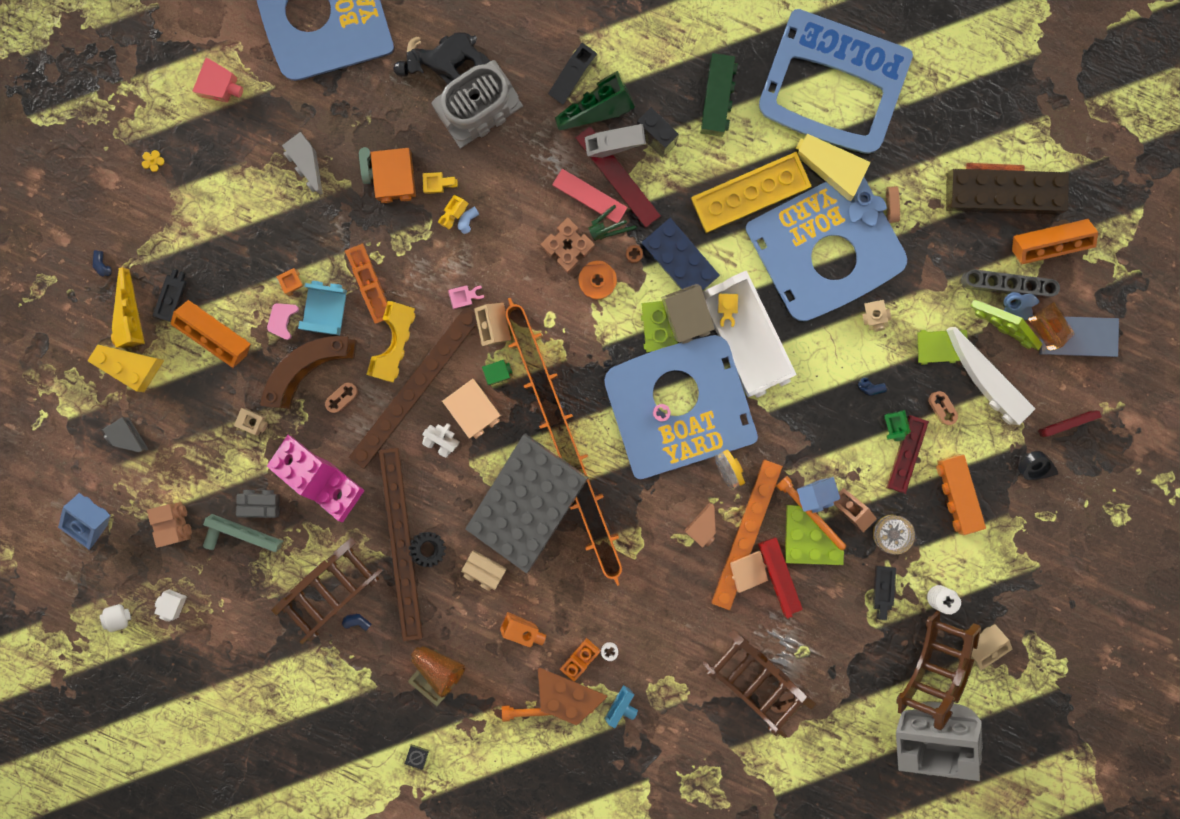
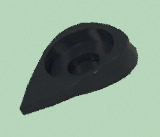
(1037, 466)

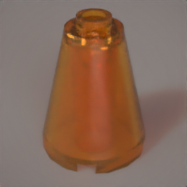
(437, 669)

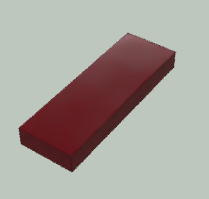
(1069, 423)

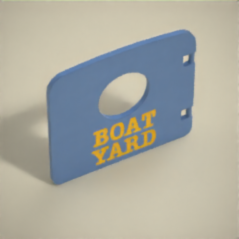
(351, 36)
(794, 230)
(686, 438)

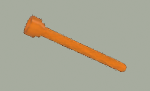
(786, 486)
(509, 713)

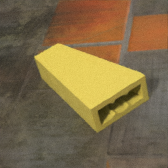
(833, 164)

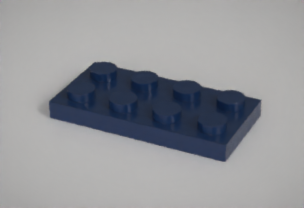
(679, 257)

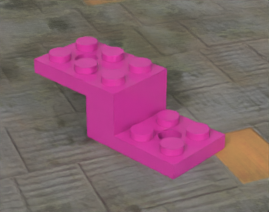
(315, 478)

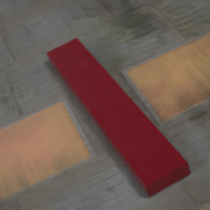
(622, 184)

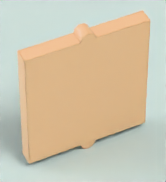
(749, 571)

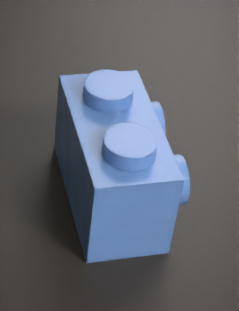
(818, 495)

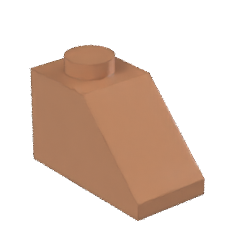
(854, 510)
(703, 526)

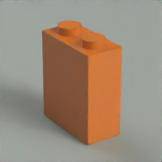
(393, 175)

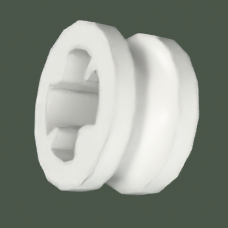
(611, 657)

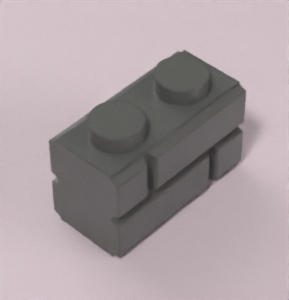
(258, 505)

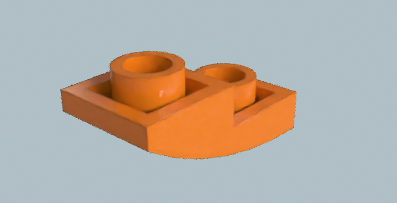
(580, 659)

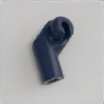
(98, 264)
(871, 389)
(354, 620)

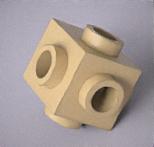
(876, 315)

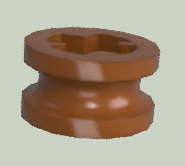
(629, 250)

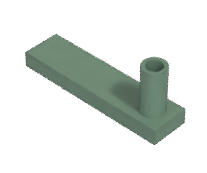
(218, 524)

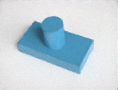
(621, 707)

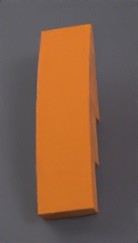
(367, 281)

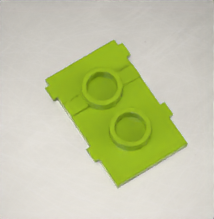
(656, 327)
(936, 347)

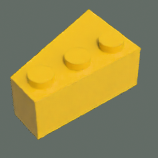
(127, 367)

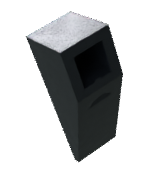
(573, 73)

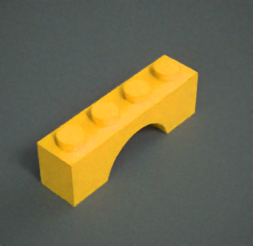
(399, 320)

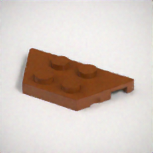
(566, 698)

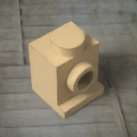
(244, 421)

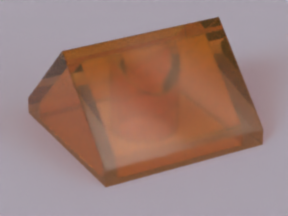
(1052, 327)

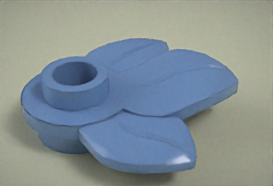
(867, 210)
(1022, 306)

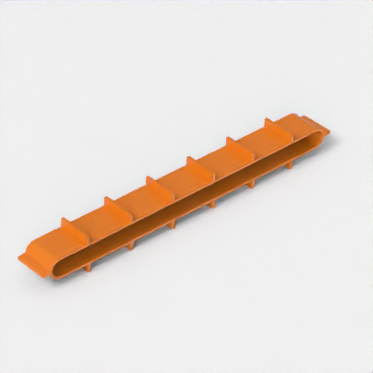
(550, 377)

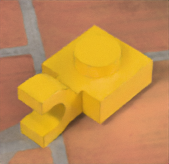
(435, 183)

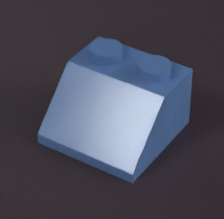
(83, 520)

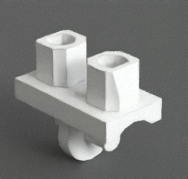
(441, 436)

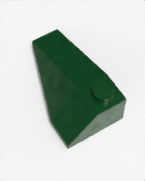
(605, 102)

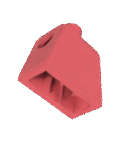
(216, 83)

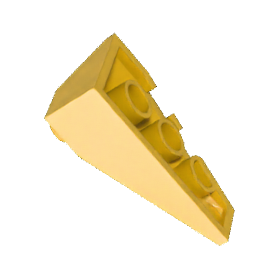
(126, 321)

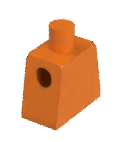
(515, 627)

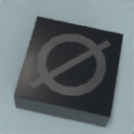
(417, 757)

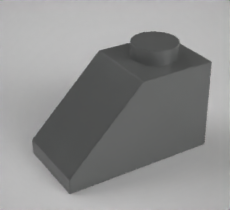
(124, 435)

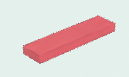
(588, 195)

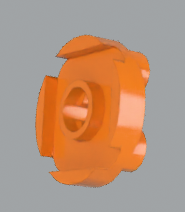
(590, 288)

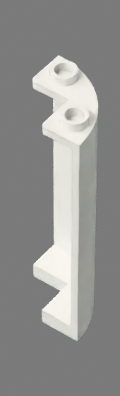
(752, 340)

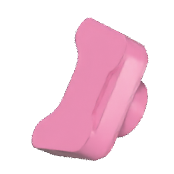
(280, 318)

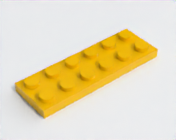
(751, 192)

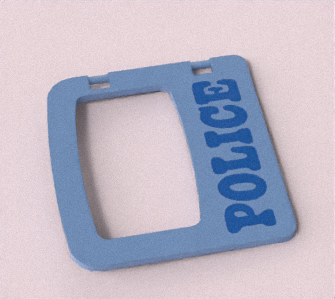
(845, 50)

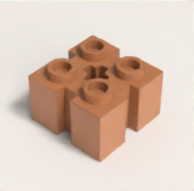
(567, 233)
(169, 524)

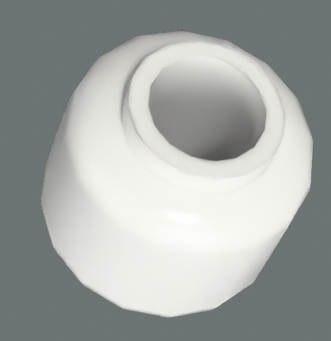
(115, 618)

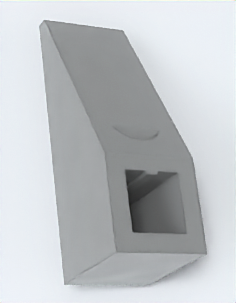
(614, 141)
(305, 157)

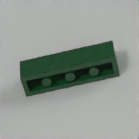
(718, 94)

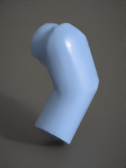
(465, 218)

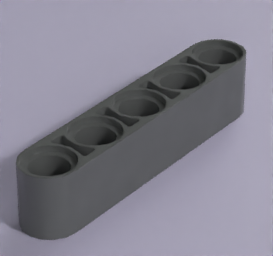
(1019, 283)

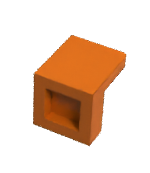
(290, 281)

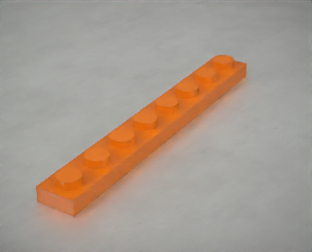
(747, 530)

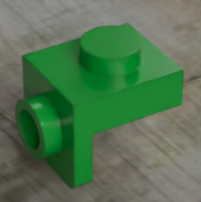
(897, 425)

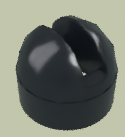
(401, 68)

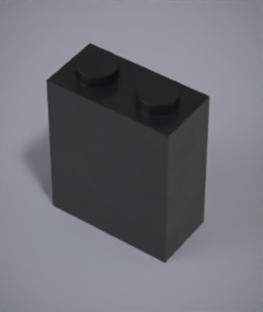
(658, 132)

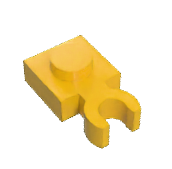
(453, 210)
(727, 305)

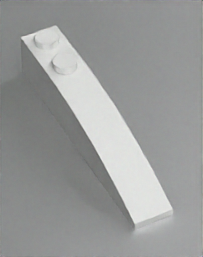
(990, 381)

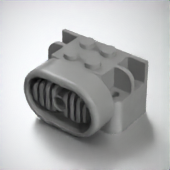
(473, 118)
(946, 753)

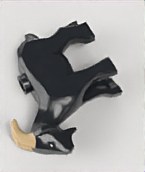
(446, 56)

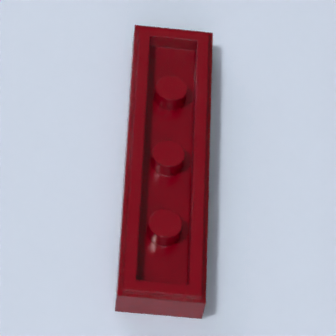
(907, 455)

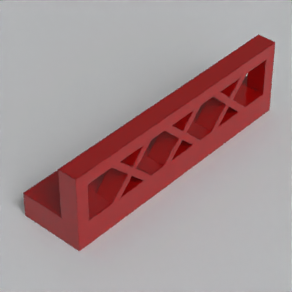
(780, 577)

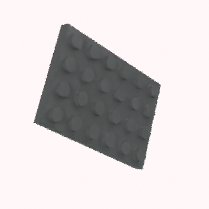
(526, 503)

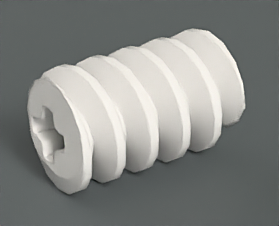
(943, 599)

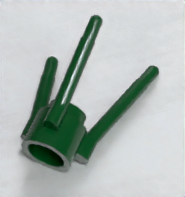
(599, 231)

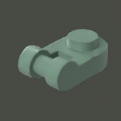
(365, 166)

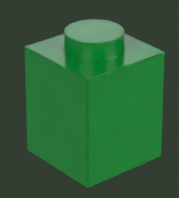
(497, 372)

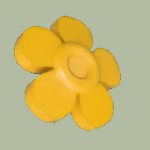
(152, 161)

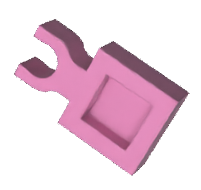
(462, 296)

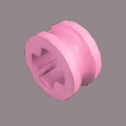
(664, 407)

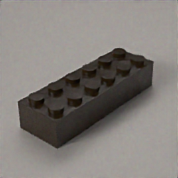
(1007, 191)

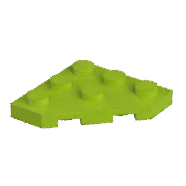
(1007, 324)
(807, 542)

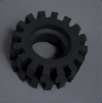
(416, 544)

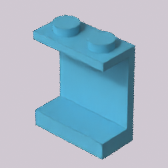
(324, 308)

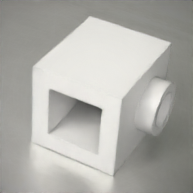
(169, 605)

